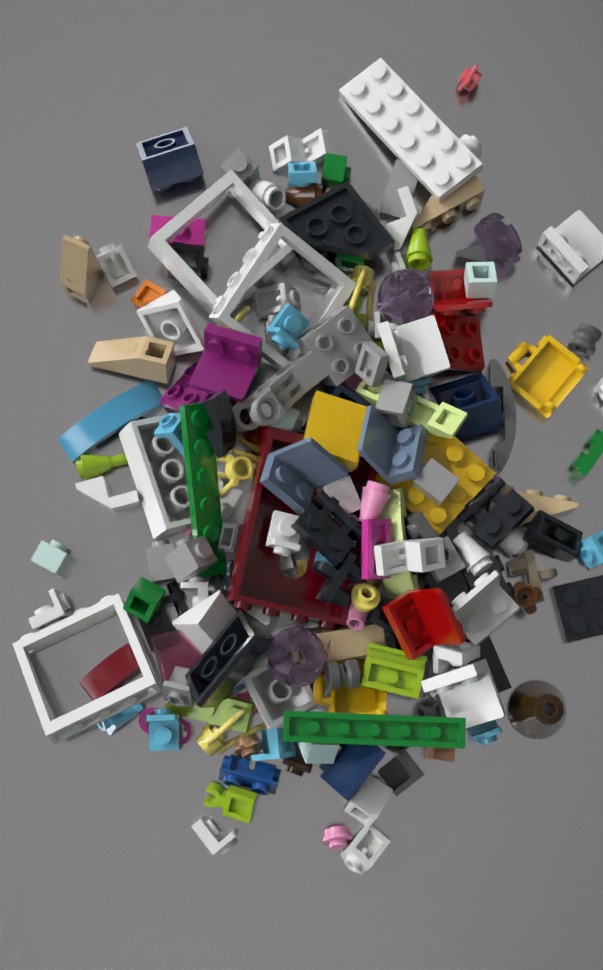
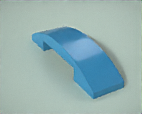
(109, 419)

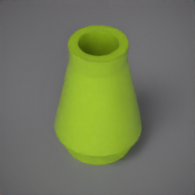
(419, 251)

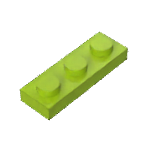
(219, 714)

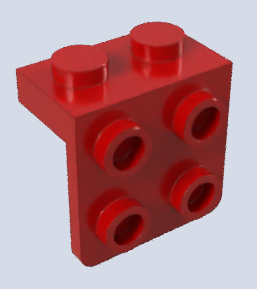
(451, 294)
(461, 341)
(423, 620)

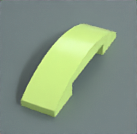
(438, 420)
(396, 511)

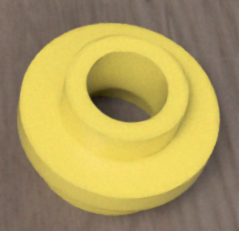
(360, 602)

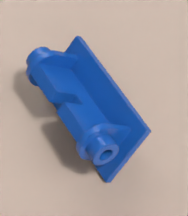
(236, 773)

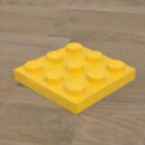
(459, 461)

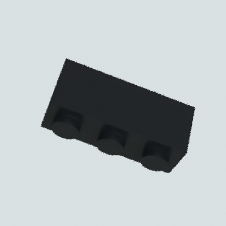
(228, 659)

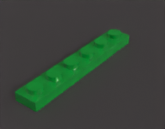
(202, 481)
(374, 729)

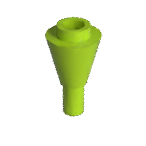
(94, 465)

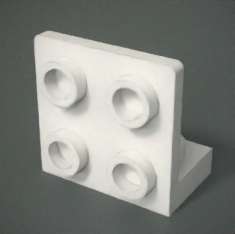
(574, 246)
(414, 349)
(483, 608)
(468, 693)

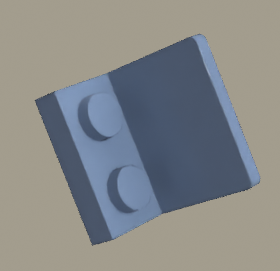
(391, 452)
(298, 470)

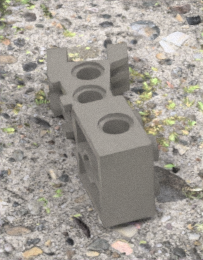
(327, 354)

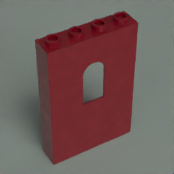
(256, 569)

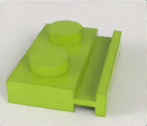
(392, 672)

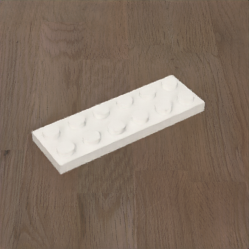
(411, 130)

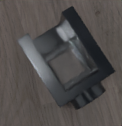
(192, 256)

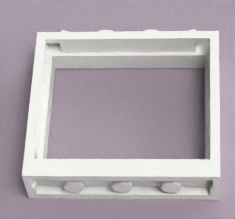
(252, 264)
(183, 273)
(105, 706)

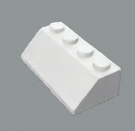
(158, 476)

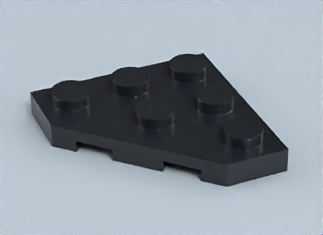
(339, 224)

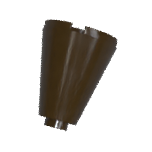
(528, 713)

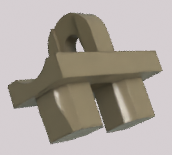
(527, 565)

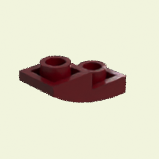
(110, 673)

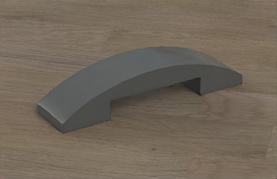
(501, 385)

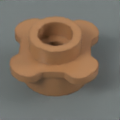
(247, 746)

